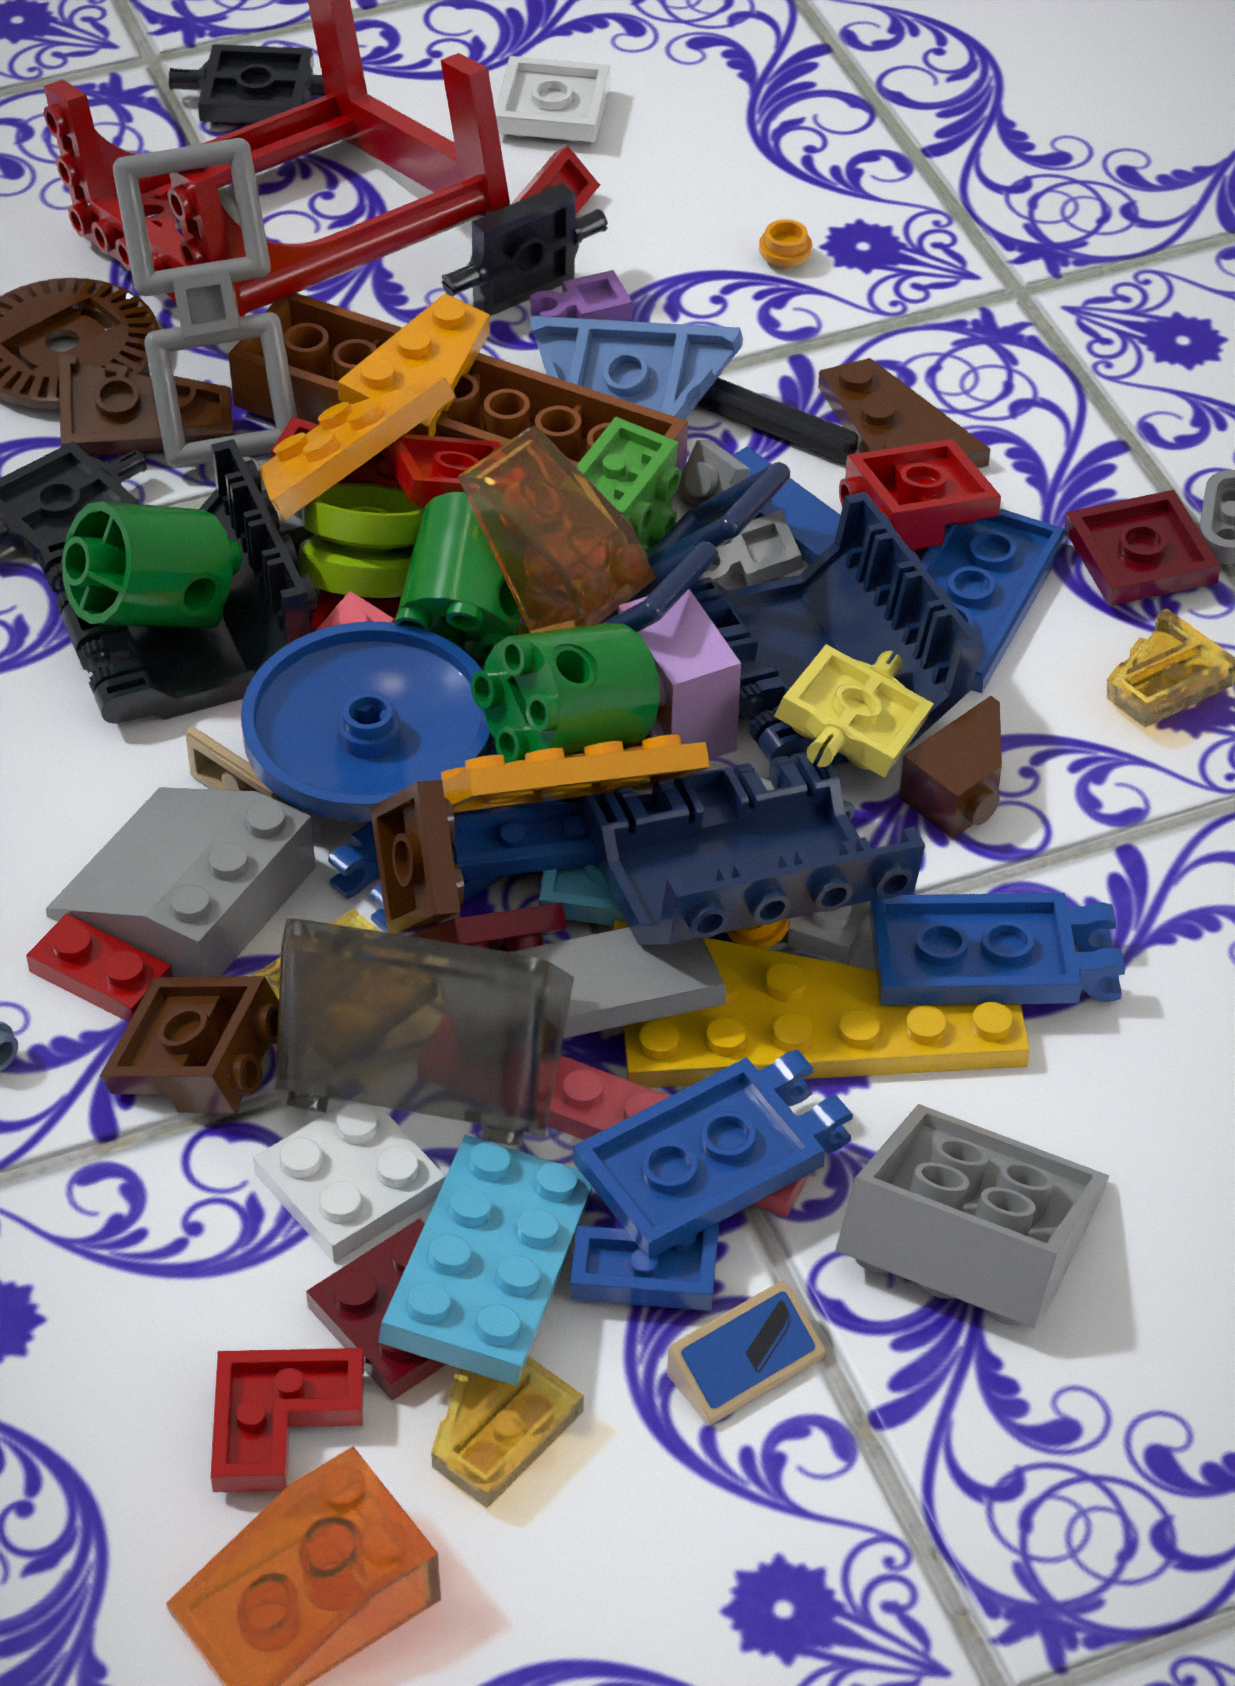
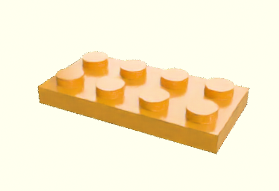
(552, 776)

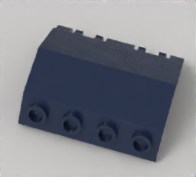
(857, 598)
(739, 855)

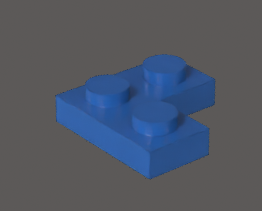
(615, 1270)

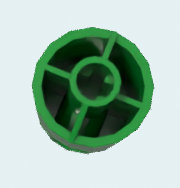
(148, 566)
(456, 581)
(568, 690)

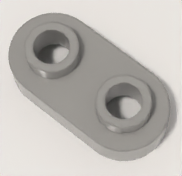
(1218, 516)

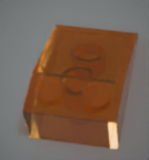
(554, 535)
(309, 1580)

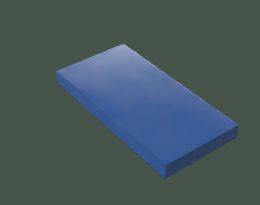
(994, 576)

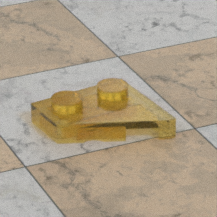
(1169, 671)
(501, 1428)

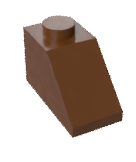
(957, 771)

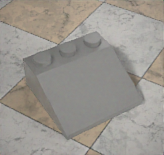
(194, 876)
(970, 1215)

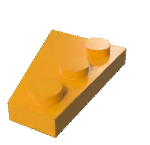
(432, 345)

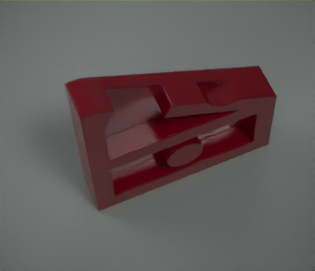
(511, 928)

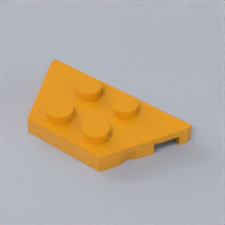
(344, 441)

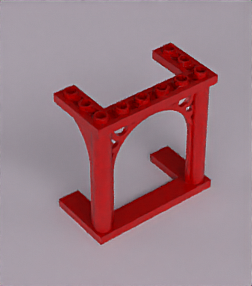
(463, 174)

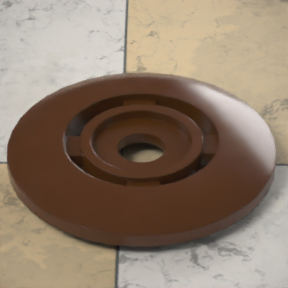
(74, 309)

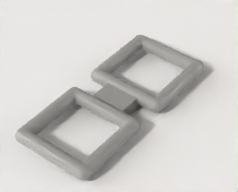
(204, 295)

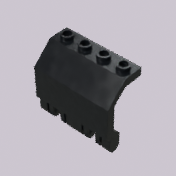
(191, 670)

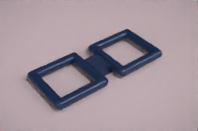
(692, 544)

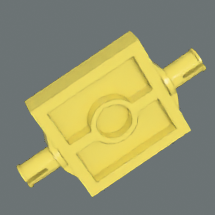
(854, 710)

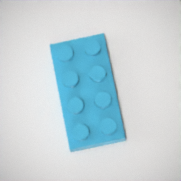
(487, 1260)

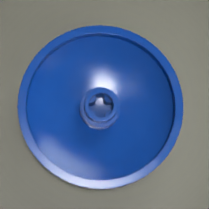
(361, 716)

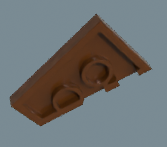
(117, 410)
(889, 412)

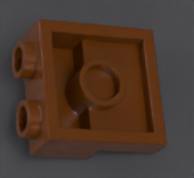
(416, 858)
(196, 1042)

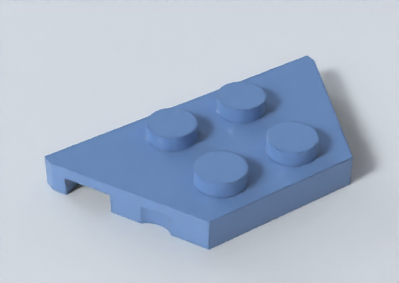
(637, 361)

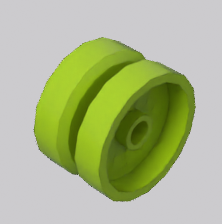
(359, 539)

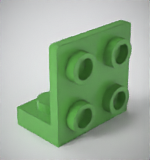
(637, 476)

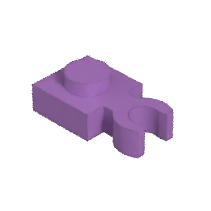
(587, 297)

